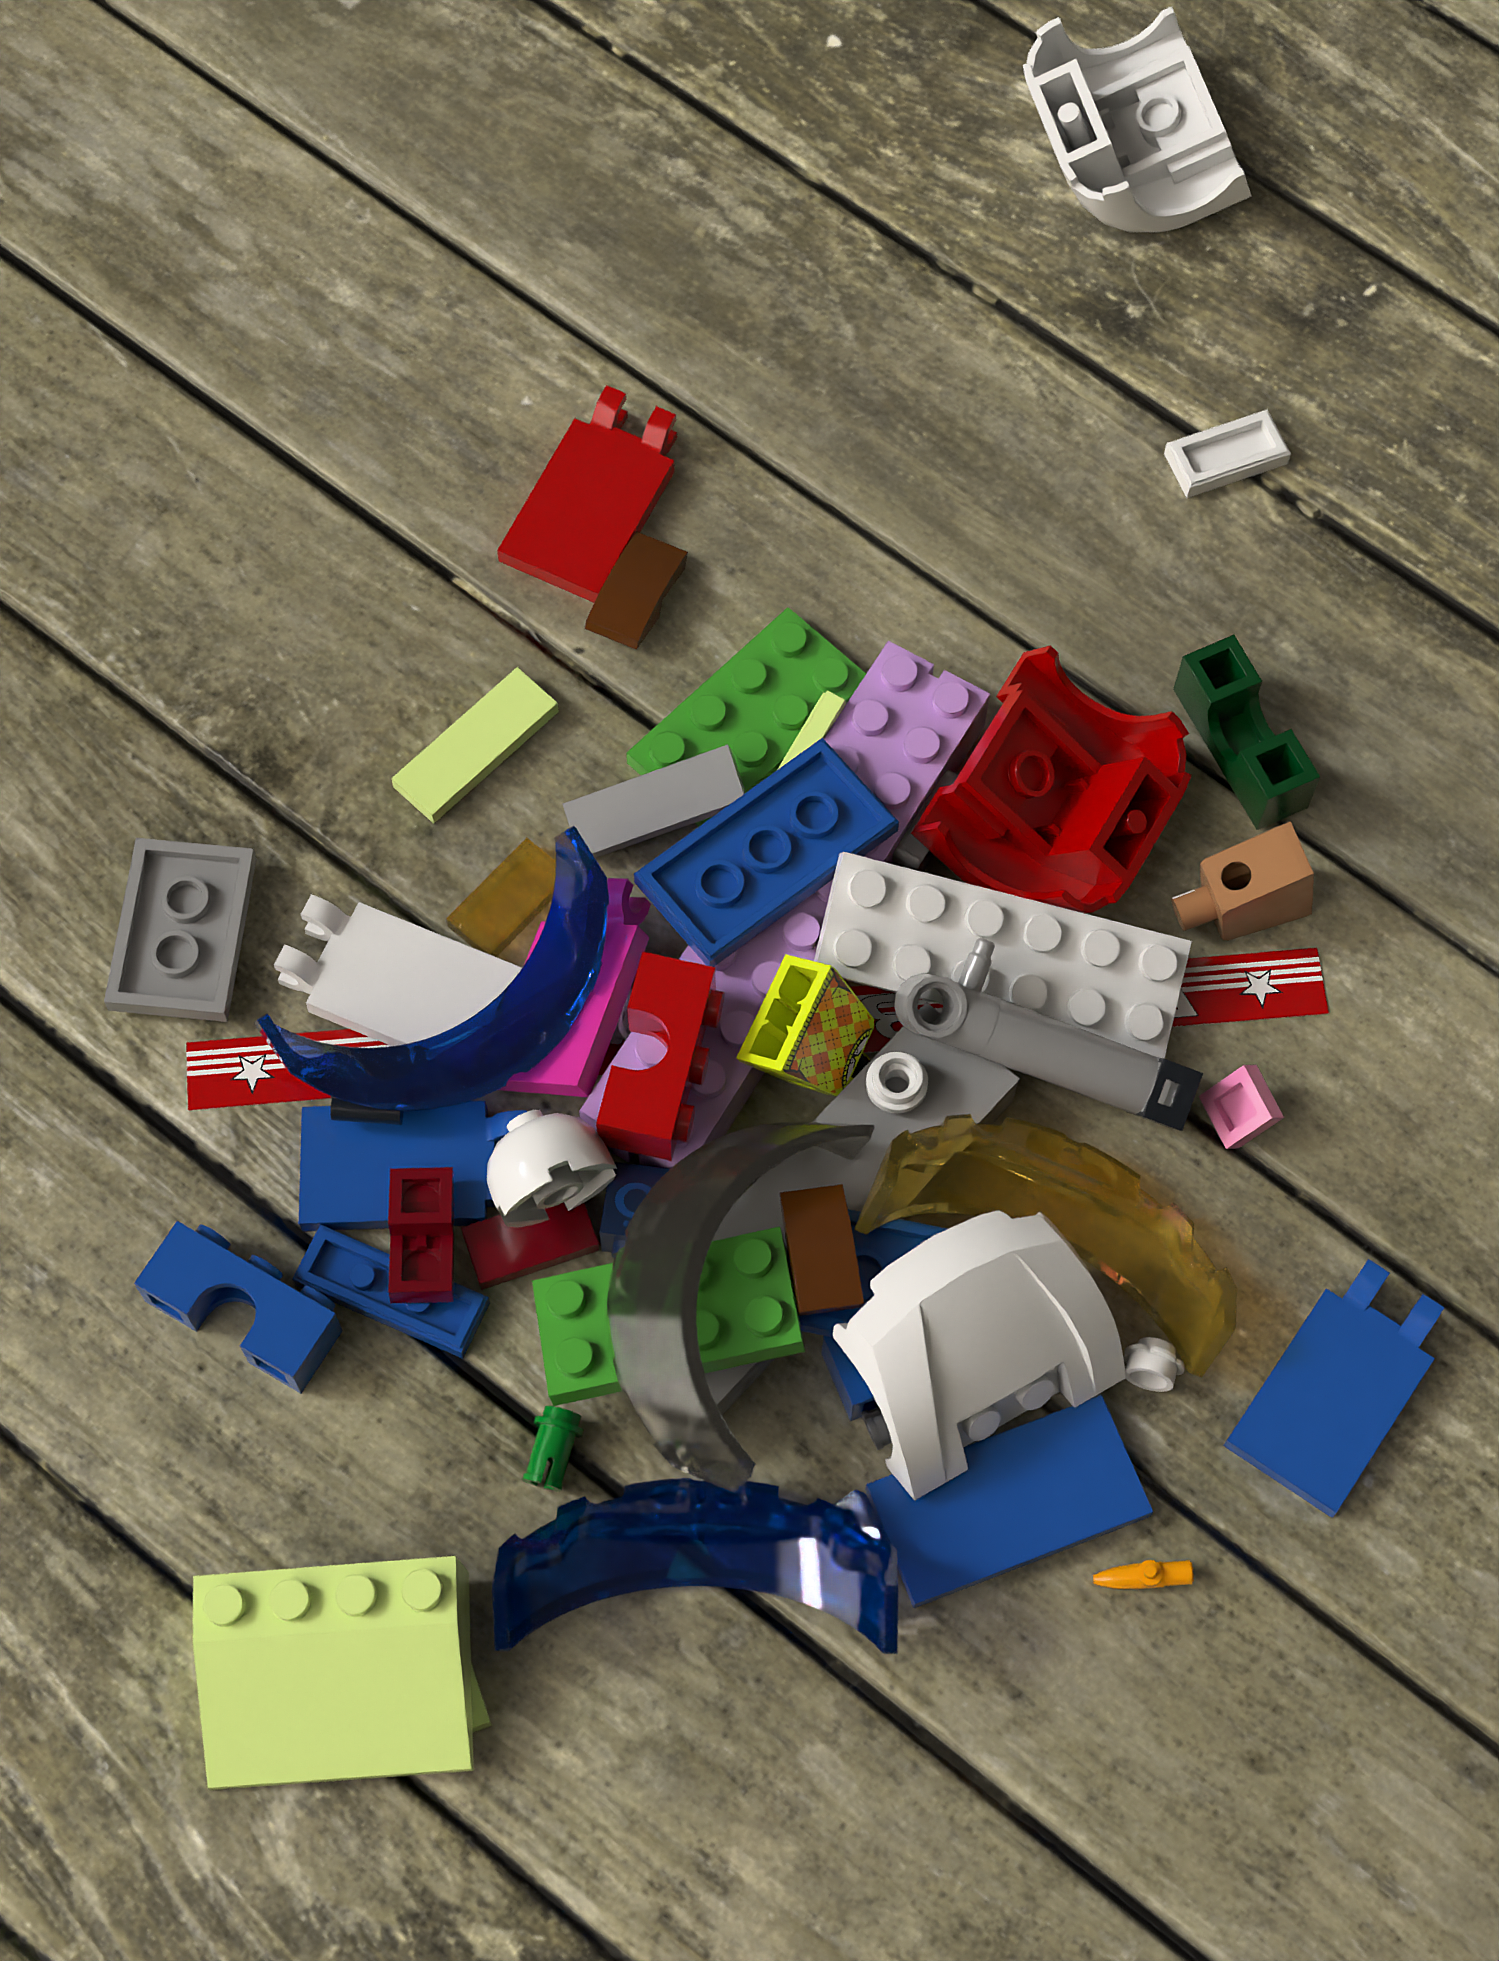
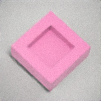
(1241, 1106)

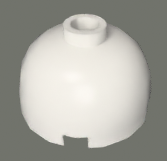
(546, 1164)

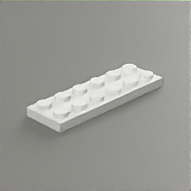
(1046, 958)

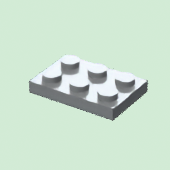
(180, 930)

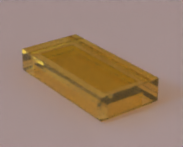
(506, 900)

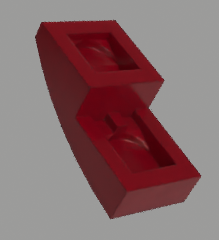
(421, 1235)

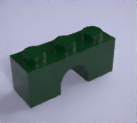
(1222, 700)

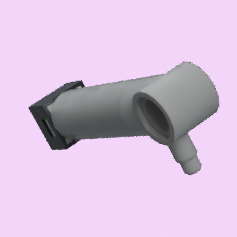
(1047, 1047)

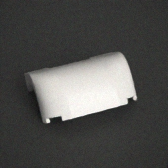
(1134, 127)

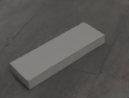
(656, 801)

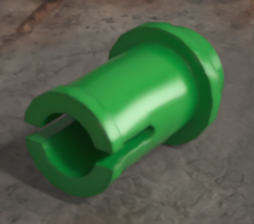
(552, 1444)

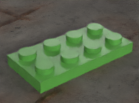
(753, 702)
(742, 1316)

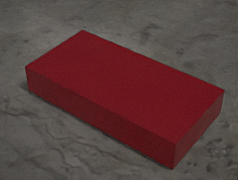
(512, 1252)

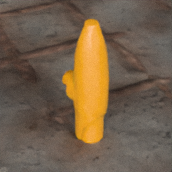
(1146, 1575)

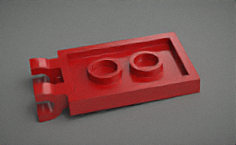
(591, 498)

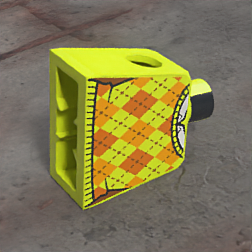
(809, 1028)

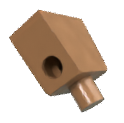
(1251, 886)

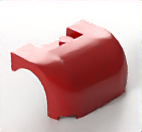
(1058, 793)

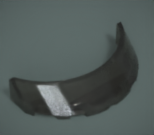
(658, 1285)

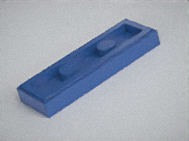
(359, 1280)

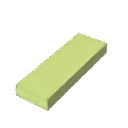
(475, 745)

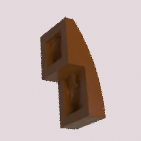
(635, 590)
(821, 1250)

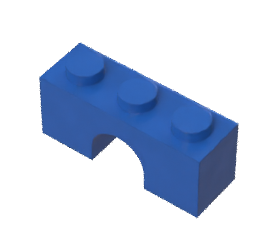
(198, 1273)

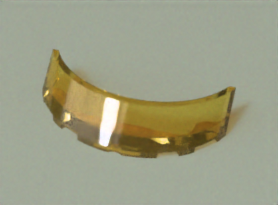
(1089, 1200)

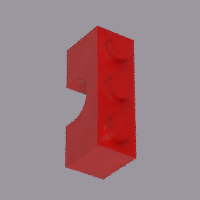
(649, 1106)

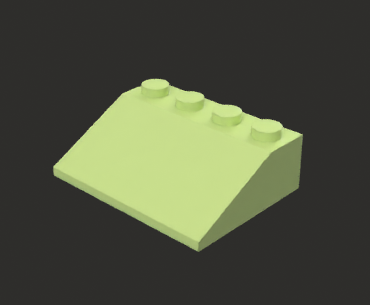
(334, 1672)

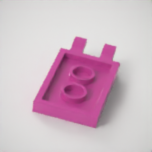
(577, 1059)

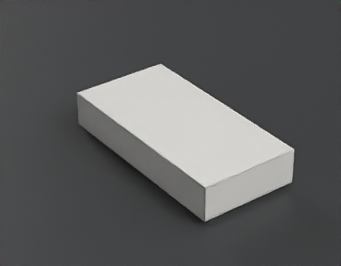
(1227, 453)

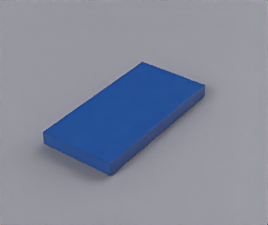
(765, 852)
(1015, 1504)

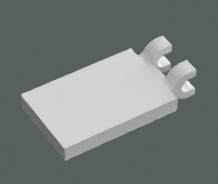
(390, 974)

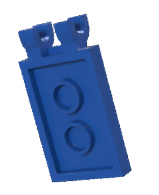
(350, 1162)
(1335, 1392)

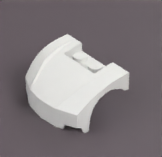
(976, 1336)

